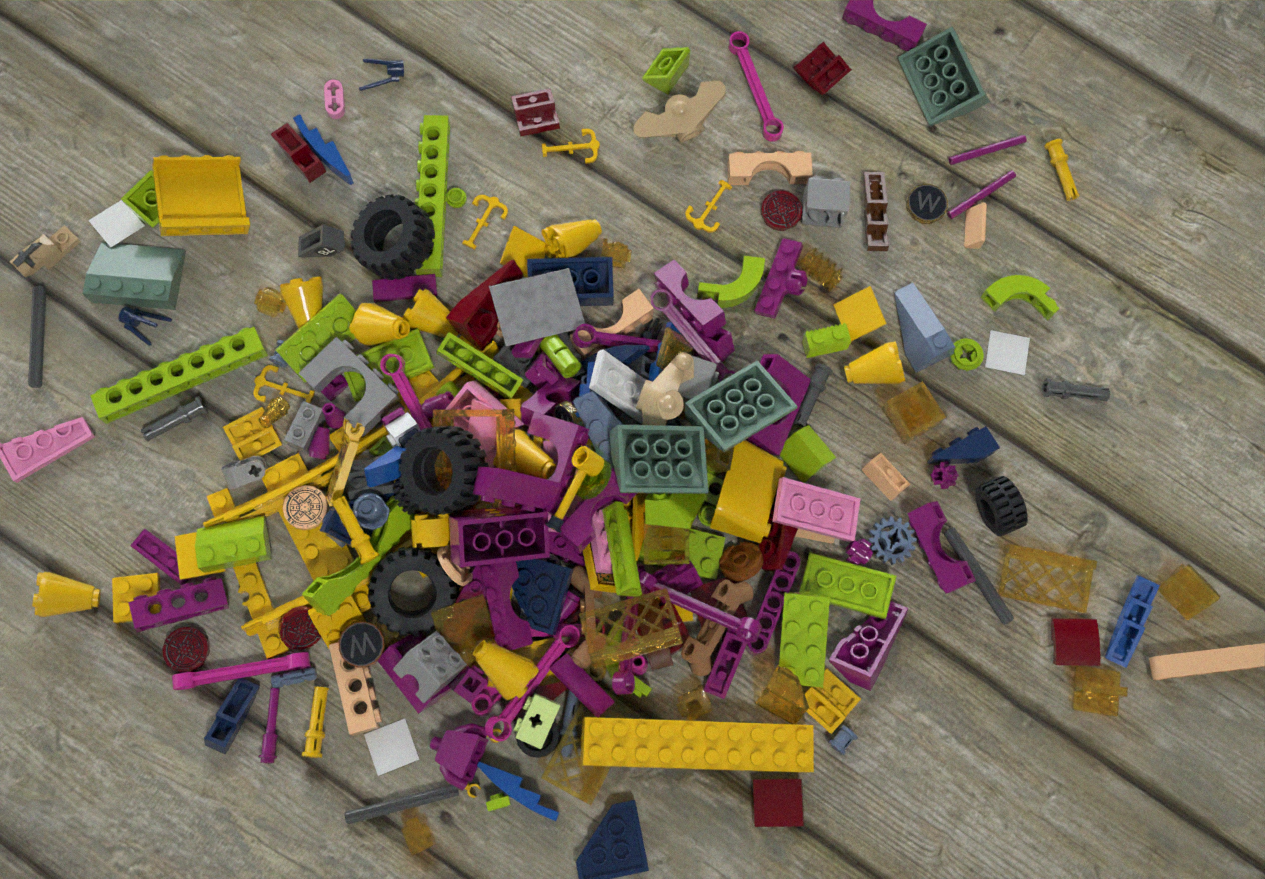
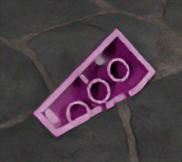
(867, 648)

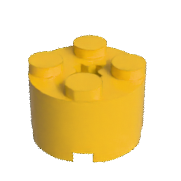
(430, 530)

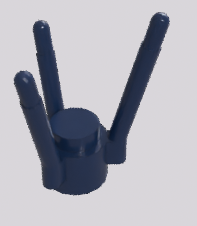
(394, 68)
(133, 317)

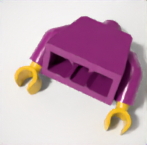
(460, 753)

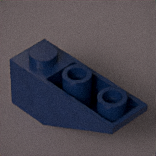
(972, 449)

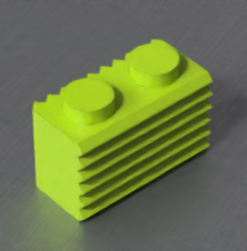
(826, 340)

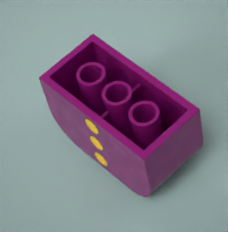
(498, 536)

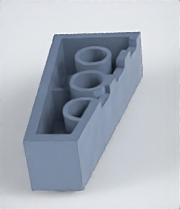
(600, 420)

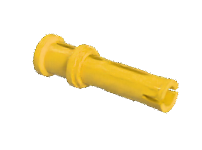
(1059, 161)
(360, 540)
(314, 734)

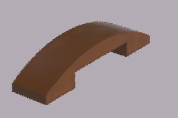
(660, 658)

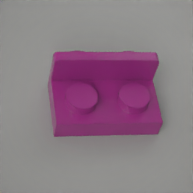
(678, 577)

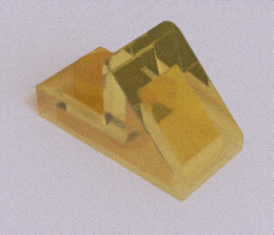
(672, 345)

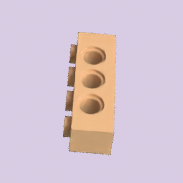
(356, 722)

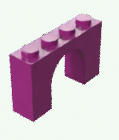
(795, 385)
(567, 439)

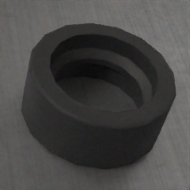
(538, 753)

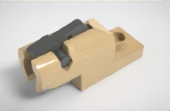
(45, 252)

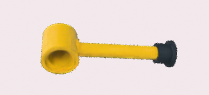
(587, 463)

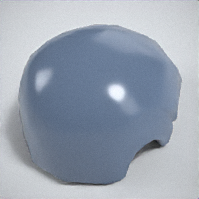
(370, 511)

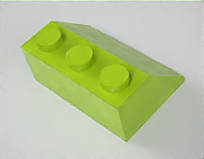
(672, 509)
(232, 544)

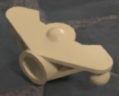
(682, 115)
(661, 398)

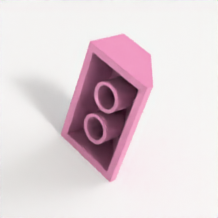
(464, 398)

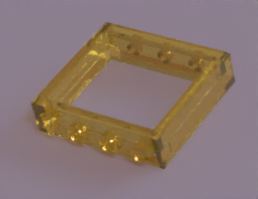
(505, 439)

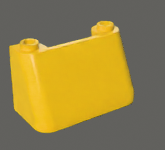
(748, 493)

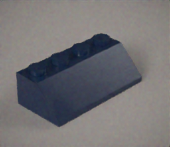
(590, 277)

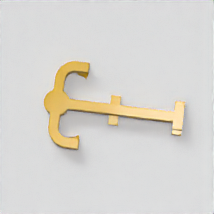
(594, 145)
(493, 203)
(699, 222)
(260, 381)

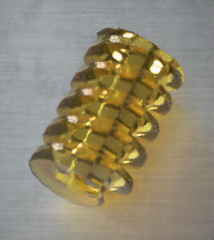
(822, 269)

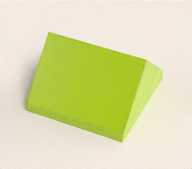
(667, 68)
(142, 200)
(806, 453)

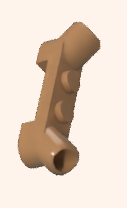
(581, 582)
(698, 650)

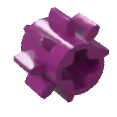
(944, 475)
(859, 551)

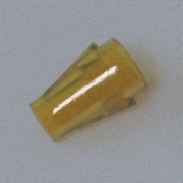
(274, 411)

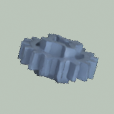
(900, 542)

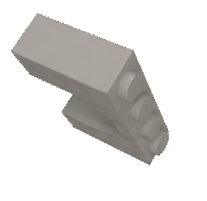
(339, 358)

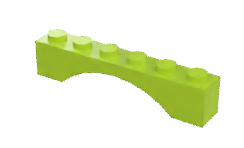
(330, 591)

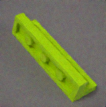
(621, 550)

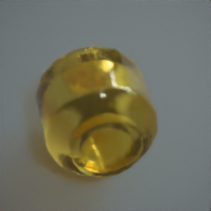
(270, 302)

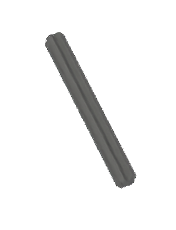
(37, 337)
(981, 579)
(401, 803)

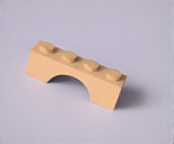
(793, 166)
(635, 311)

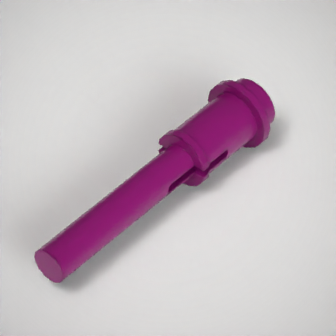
(270, 738)

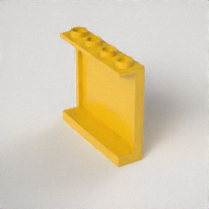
(199, 195)

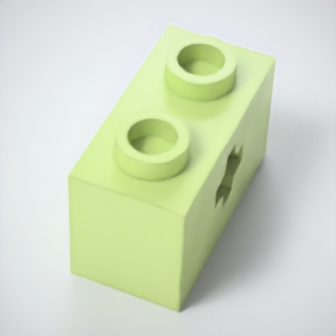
(547, 712)

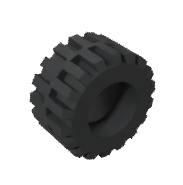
(1001, 506)

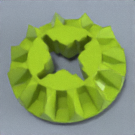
(967, 345)

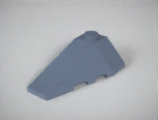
(921, 331)

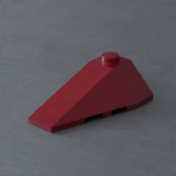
(475, 314)
(777, 544)

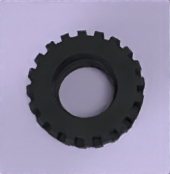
(373, 228)
(419, 469)
(380, 585)

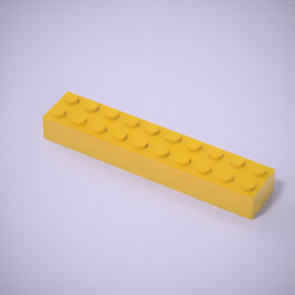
(697, 745)

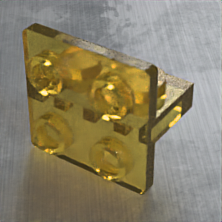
(1188, 591)
(1097, 691)

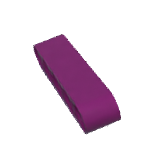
(777, 593)

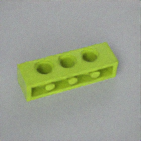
(479, 366)

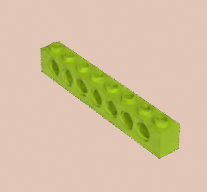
(431, 127)
(130, 402)

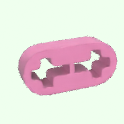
(330, 99)

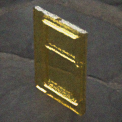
(464, 624)

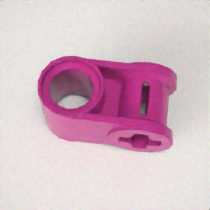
(489, 694)

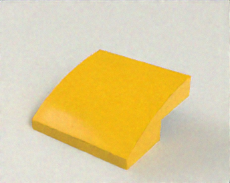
(250, 437)
(832, 702)

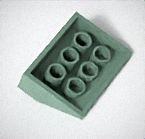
(943, 78)
(135, 276)
(739, 406)
(659, 459)

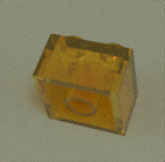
(913, 412)
(665, 544)

